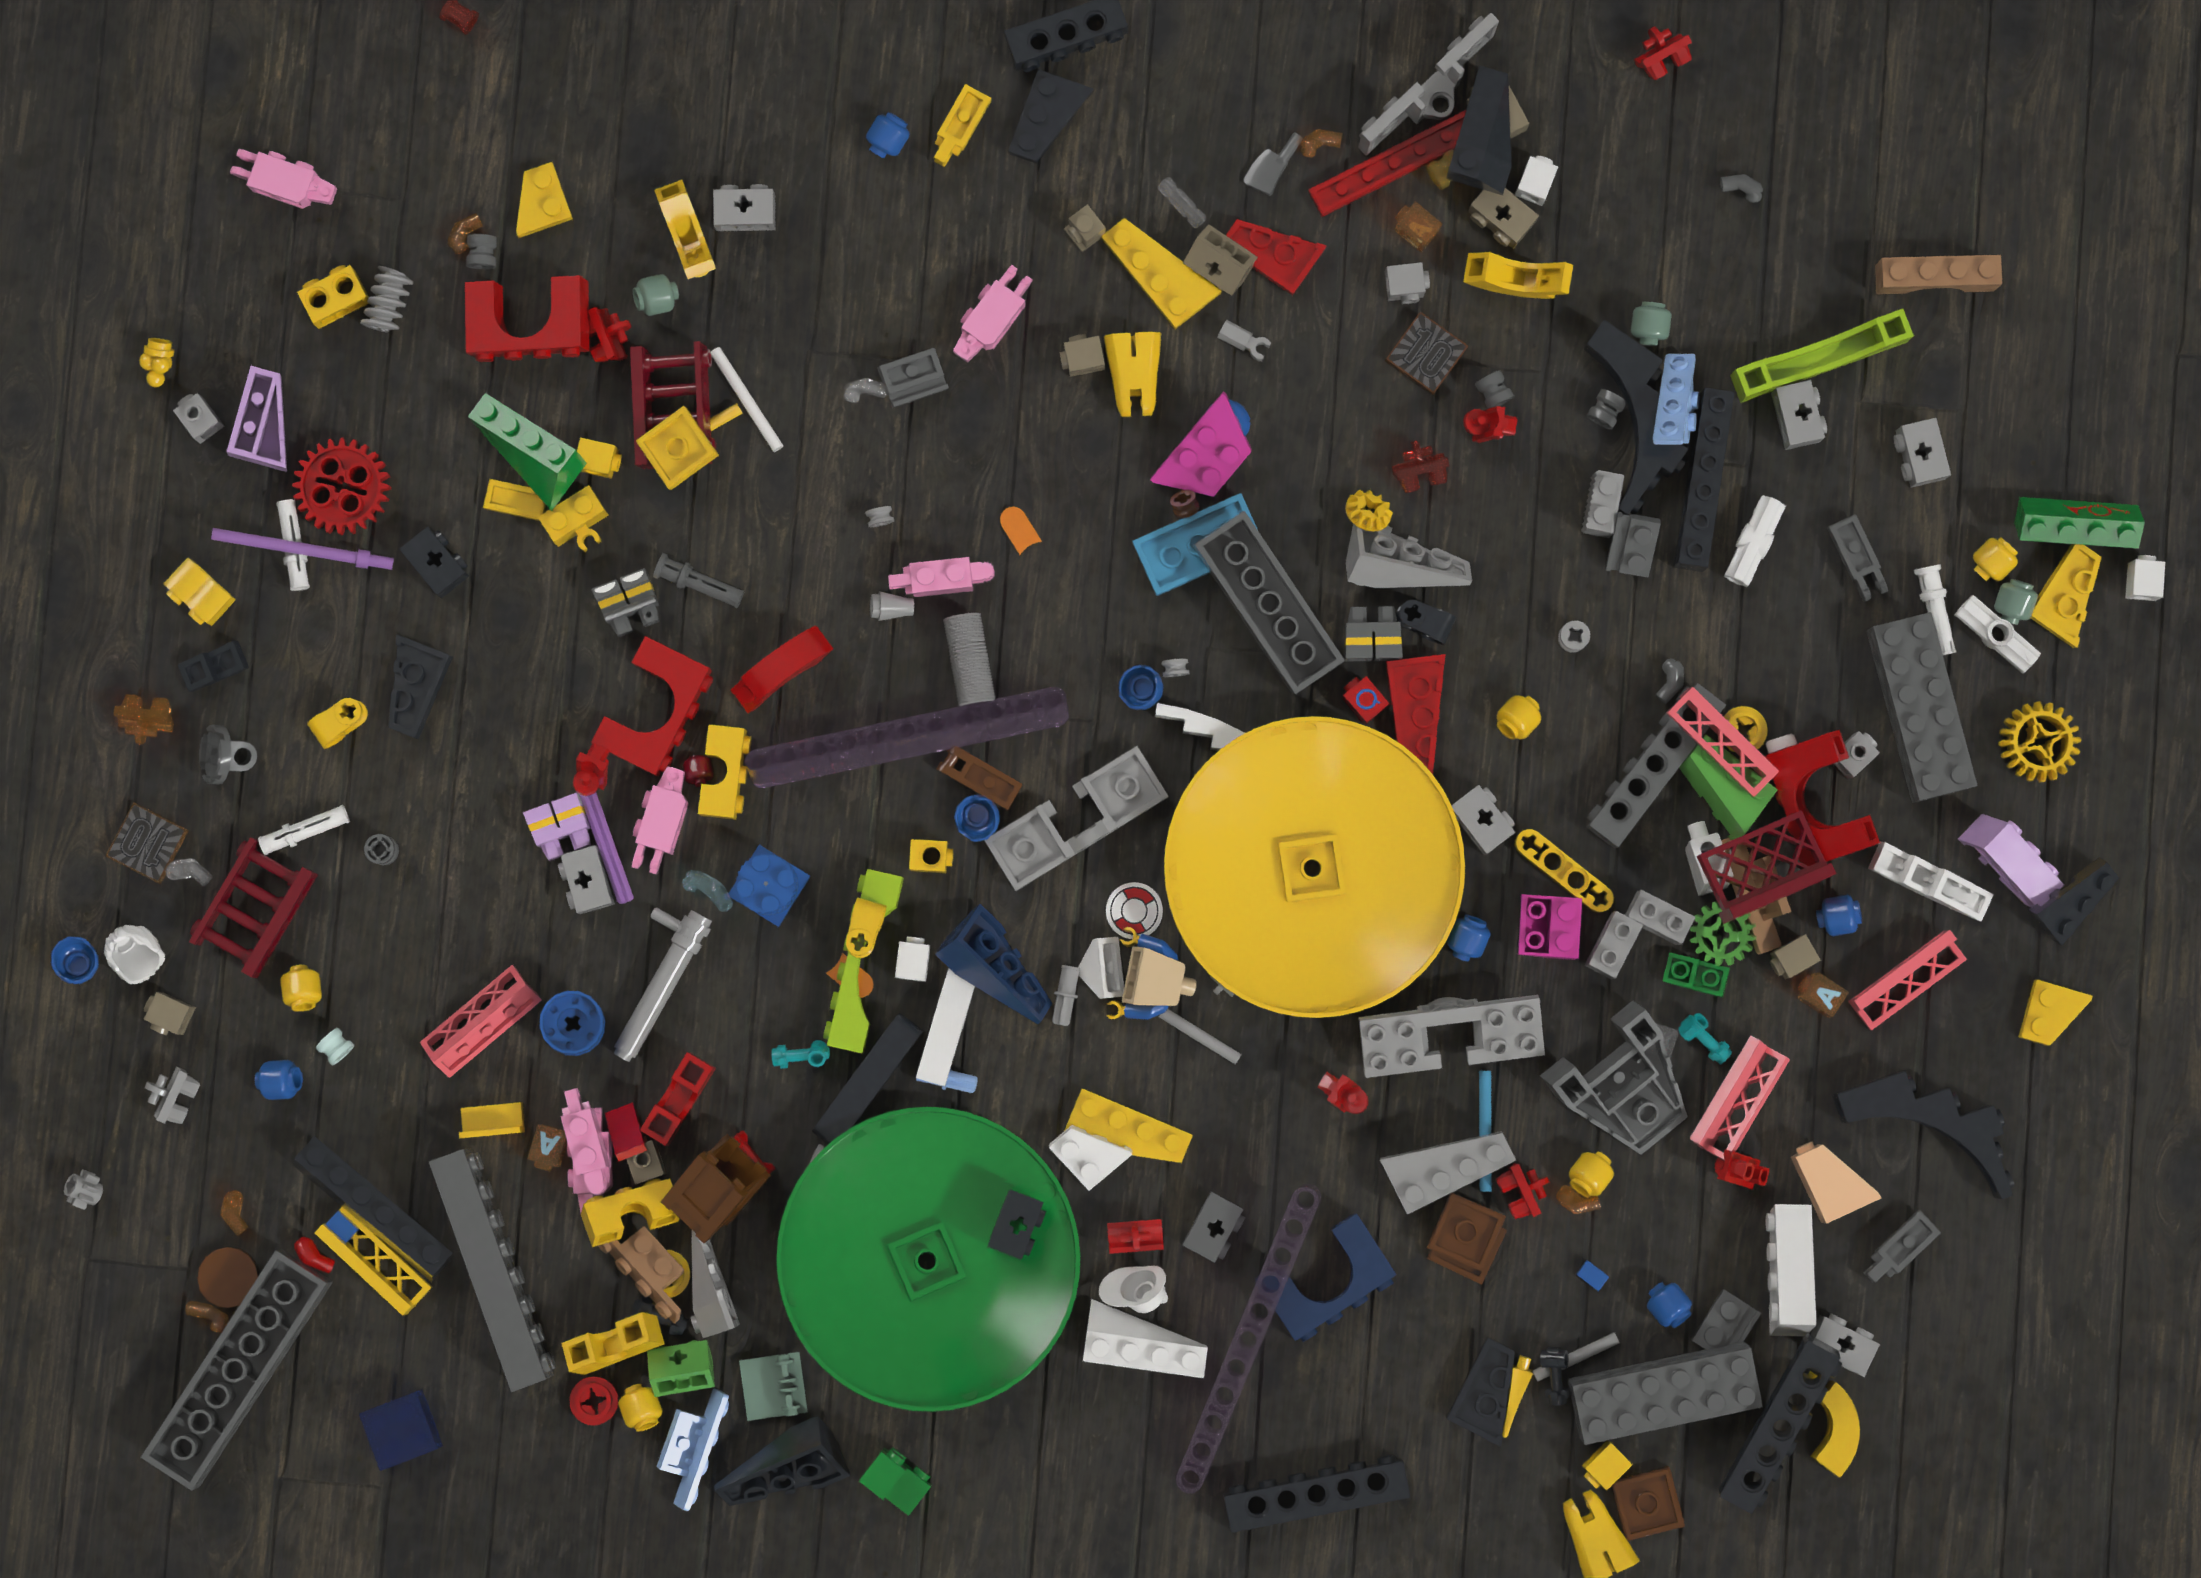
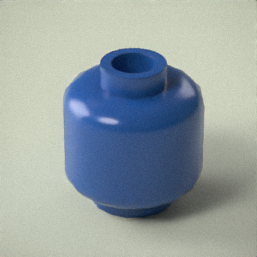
(887, 135)
(1839, 915)
(1468, 938)
(278, 1079)
(1669, 1304)

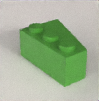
(1724, 795)

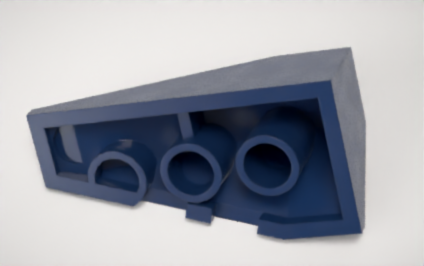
(986, 960)

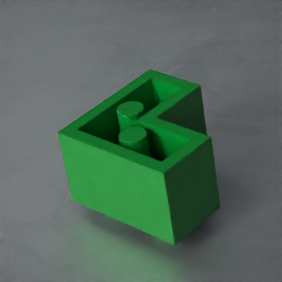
(895, 1480)

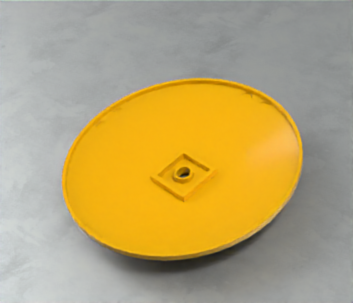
(1383, 854)

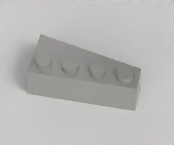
(1444, 1168)

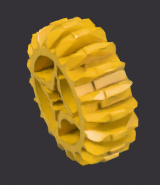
(2042, 752)

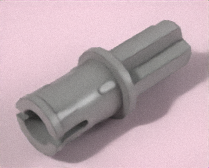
(1065, 995)

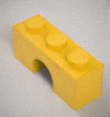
(724, 798)
(603, 1214)
(603, 1349)

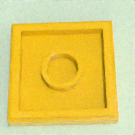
(677, 448)

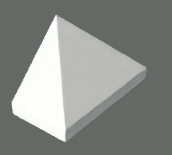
(1103, 968)

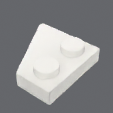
(1088, 1155)

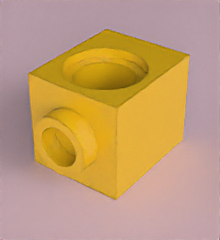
(600, 457)
(917, 851)
(1606, 1466)

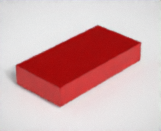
(625, 1131)

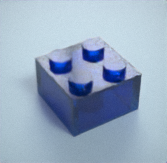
(401, 1430)

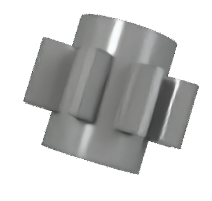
(83, 1189)

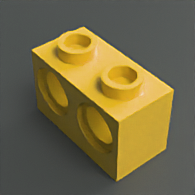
(336, 304)

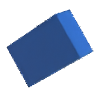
(342, 1226)
(1592, 1275)

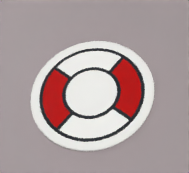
(1134, 907)

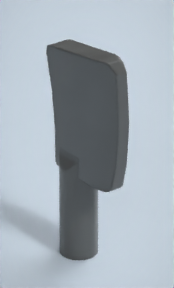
(1269, 166)

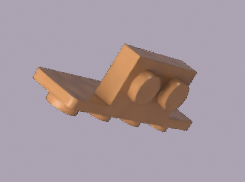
(1765, 930)
(650, 1268)

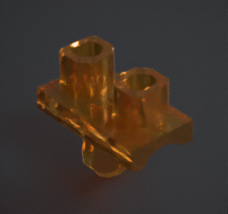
(144, 721)

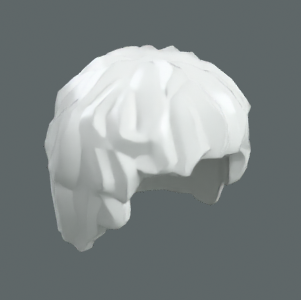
(133, 953)

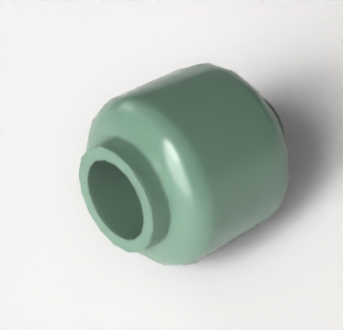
(655, 295)
(1651, 323)
(2016, 601)

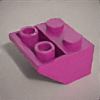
(1550, 926)

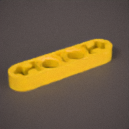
(1566, 867)

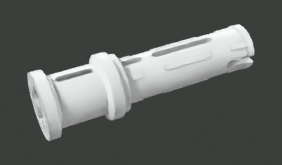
(1933, 596)

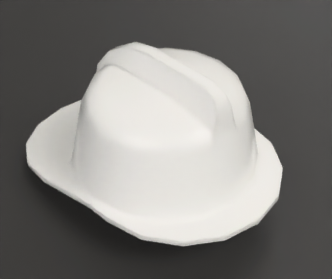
(1134, 1288)

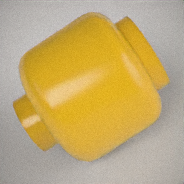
(1995, 559)
(1518, 717)
(301, 988)
(1591, 1174)
(640, 1407)

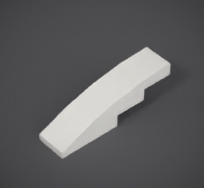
(1200, 725)
(1930, 881)
(945, 1029)

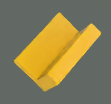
(492, 1120)

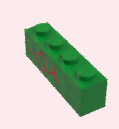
(2079, 522)

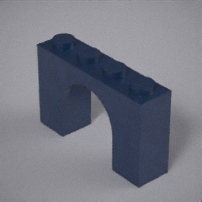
(1368, 1272)

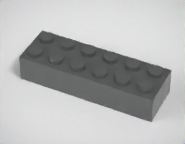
(1268, 602)
(1921, 707)
(1665, 1393)

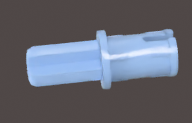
(958, 1081)

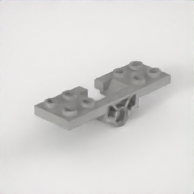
(1418, 99)
(1035, 847)
(1500, 1031)

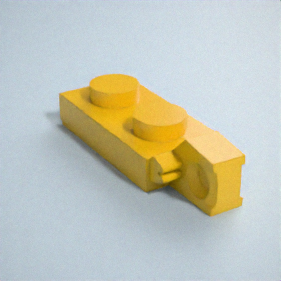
(960, 123)

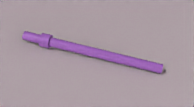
(361, 558)

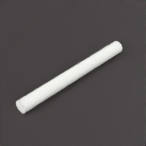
(746, 399)

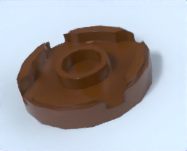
(227, 1276)

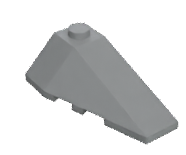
(1391, 561)
(711, 1298)

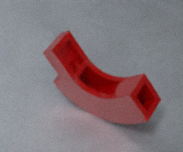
(780, 667)

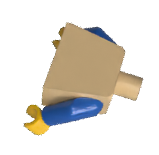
(1152, 979)

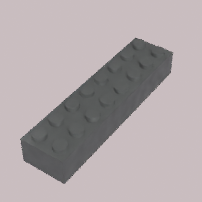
(492, 1268)
(236, 1369)

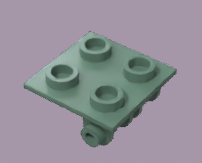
(773, 1386)

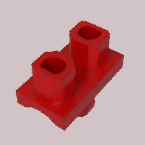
(1675, 47)
(610, 333)
(1489, 424)
(591, 770)
(1344, 1093)
(1741, 1170)
(1515, 1178)
(1135, 1236)

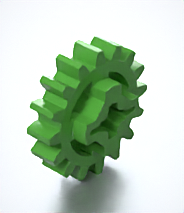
(1721, 946)

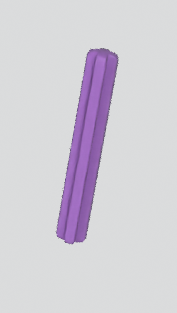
(607, 848)

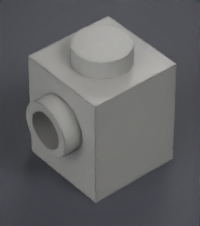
(1406, 282)
(198, 417)
(1860, 751)

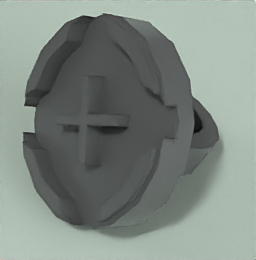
(218, 753)

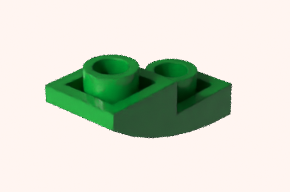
(1696, 975)

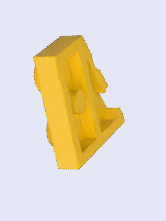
(541, 201)
(2050, 1011)

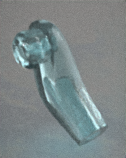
(710, 887)

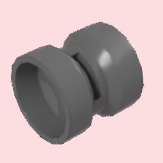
(481, 251)
(1494, 389)
(1606, 409)
(386, 852)

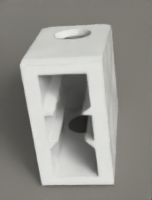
(1700, 842)

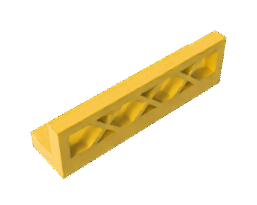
(372, 1273)

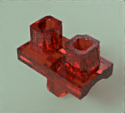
(1433, 465)

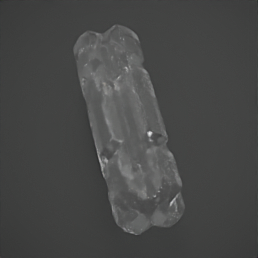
(1182, 202)

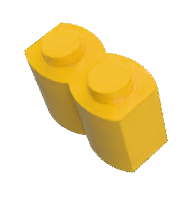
(199, 592)

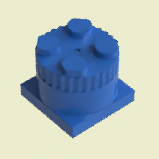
(768, 885)

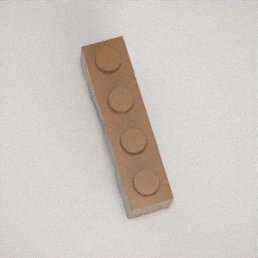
(1965, 273)

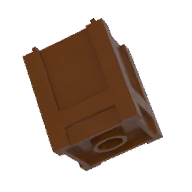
(715, 1188)

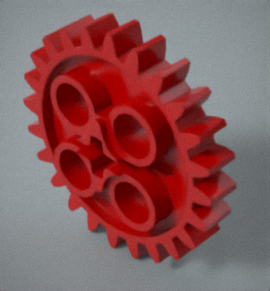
(333, 511)

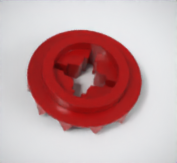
(587, 1413)

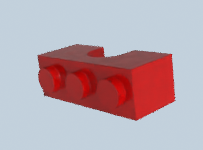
(678, 1099)

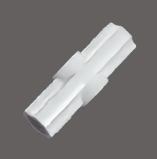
(1754, 541)
(2013, 646)

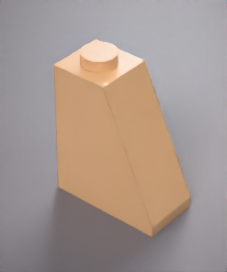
(1831, 1183)

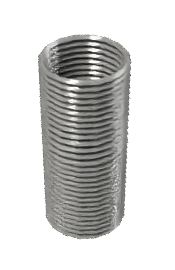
(971, 666)

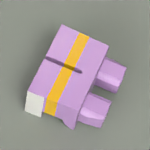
(572, 824)

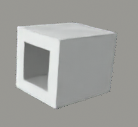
(1536, 180)
(2145, 578)
(912, 959)

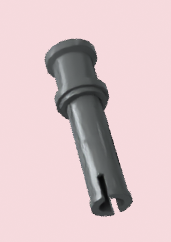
(685, 576)

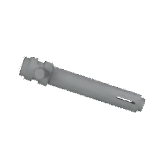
(685, 944)

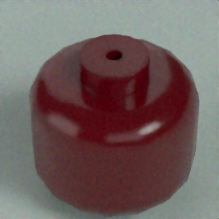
(698, 770)

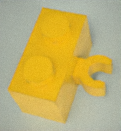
(574, 518)

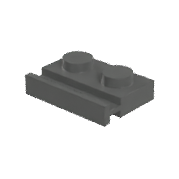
(913, 377)
(1633, 544)
(1725, 1322)

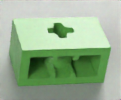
(680, 1368)

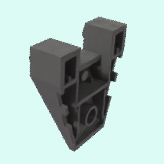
(1629, 1090)

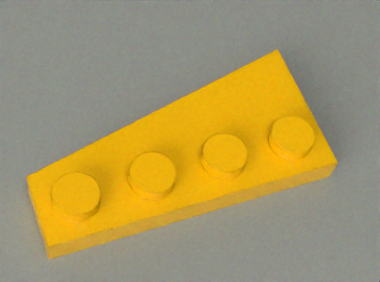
(1161, 275)
(1128, 1128)

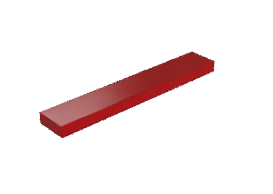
(1387, 166)

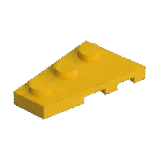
(2065, 595)

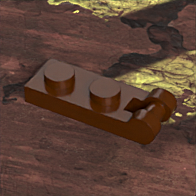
(980, 777)

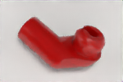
(311, 1256)

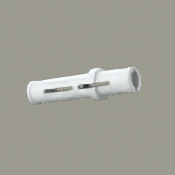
(291, 531)
(307, 828)

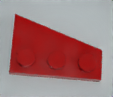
(1280, 257)

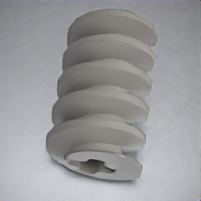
(386, 300)

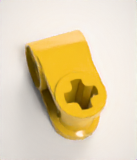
(334, 724)
(866, 922)

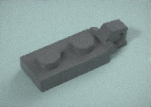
(1902, 1247)

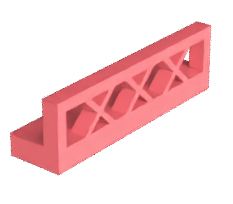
(1727, 733)
(1901, 971)
(482, 1025)
(1730, 1093)

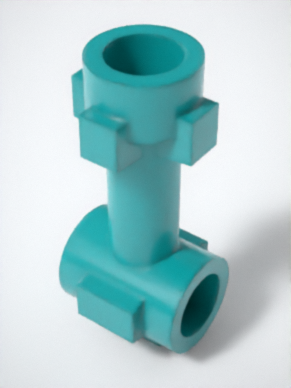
(1694, 1027)
(815, 1055)

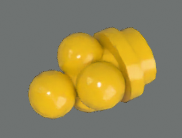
(157, 359)

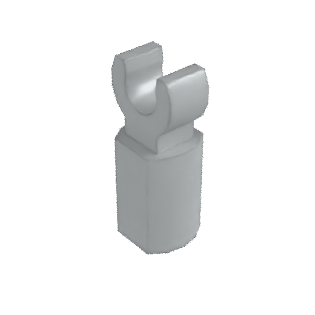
(1242, 339)

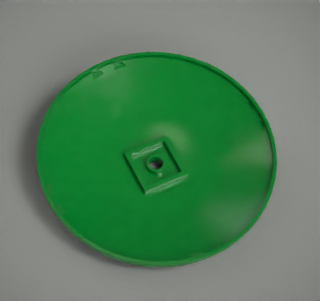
(854, 1275)

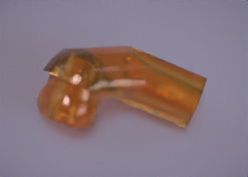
(1317, 139)
(460, 231)
(1574, 1203)
(231, 1212)
(209, 1312)

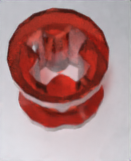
(459, 15)

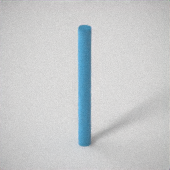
(1485, 1182)

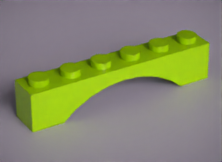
(1822, 356)
(850, 1024)

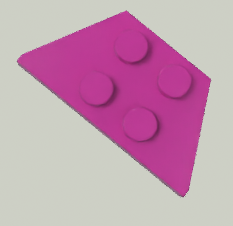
(1207, 452)

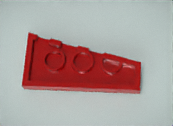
(1415, 703)

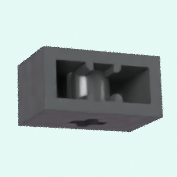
(1198, 1236)

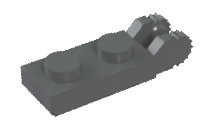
(1857, 555)

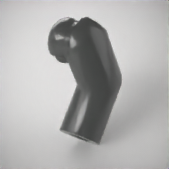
(1675, 680)

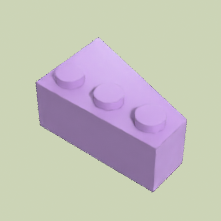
(259, 424)
(2013, 859)

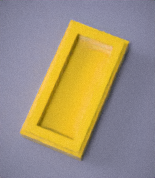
(513, 500)

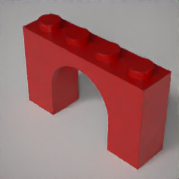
(564, 332)
(652, 749)
(1795, 768)

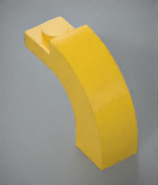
(685, 229)
(1516, 277)
(1842, 1431)

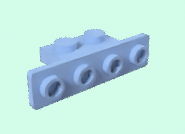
(1676, 401)
(690, 1444)

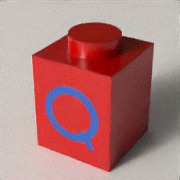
(1364, 699)

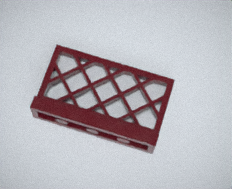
(1781, 886)

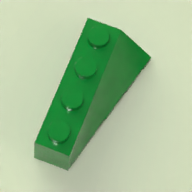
(535, 454)

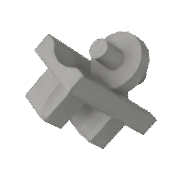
(167, 1107)

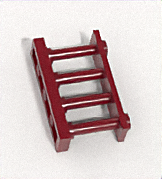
(645, 392)
(268, 933)

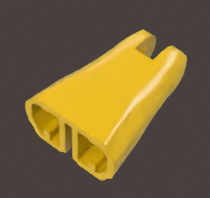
(1134, 369)
(1597, 1539)

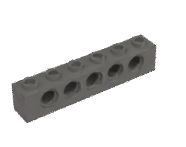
(1615, 831)

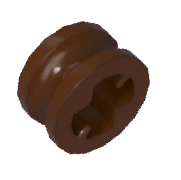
(1184, 504)

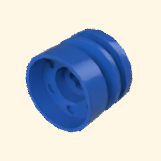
(572, 1005)

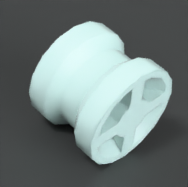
(334, 1046)

